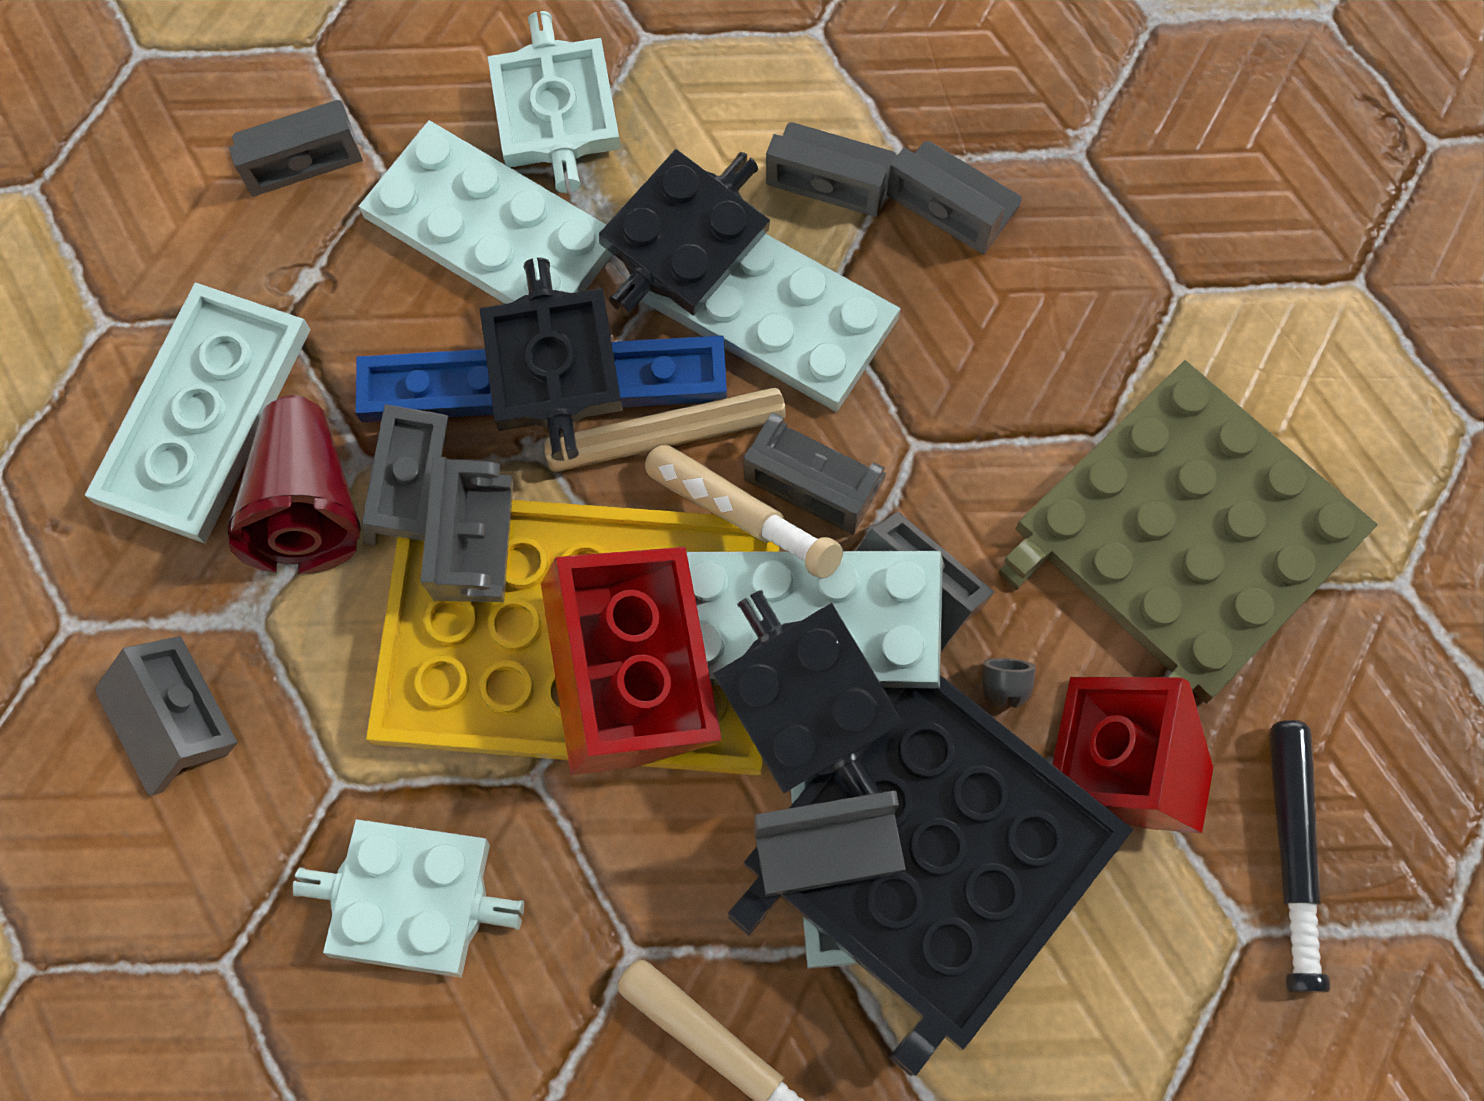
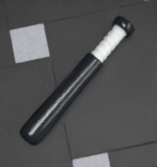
(1297, 835)

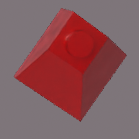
(1137, 749)

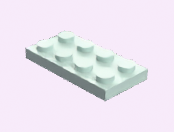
(483, 218)
(793, 321)
(198, 412)
(883, 597)

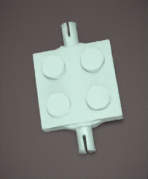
(553, 102)
(408, 898)

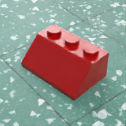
(628, 658)

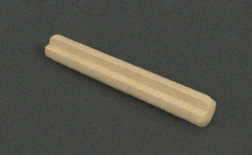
(670, 428)

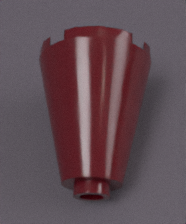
(293, 494)

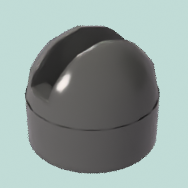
(1008, 678)

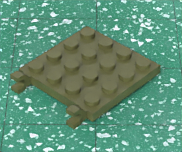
(1192, 530)

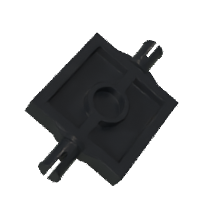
(683, 232)
(550, 359)
(808, 697)

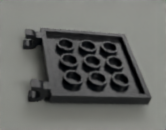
(990, 858)

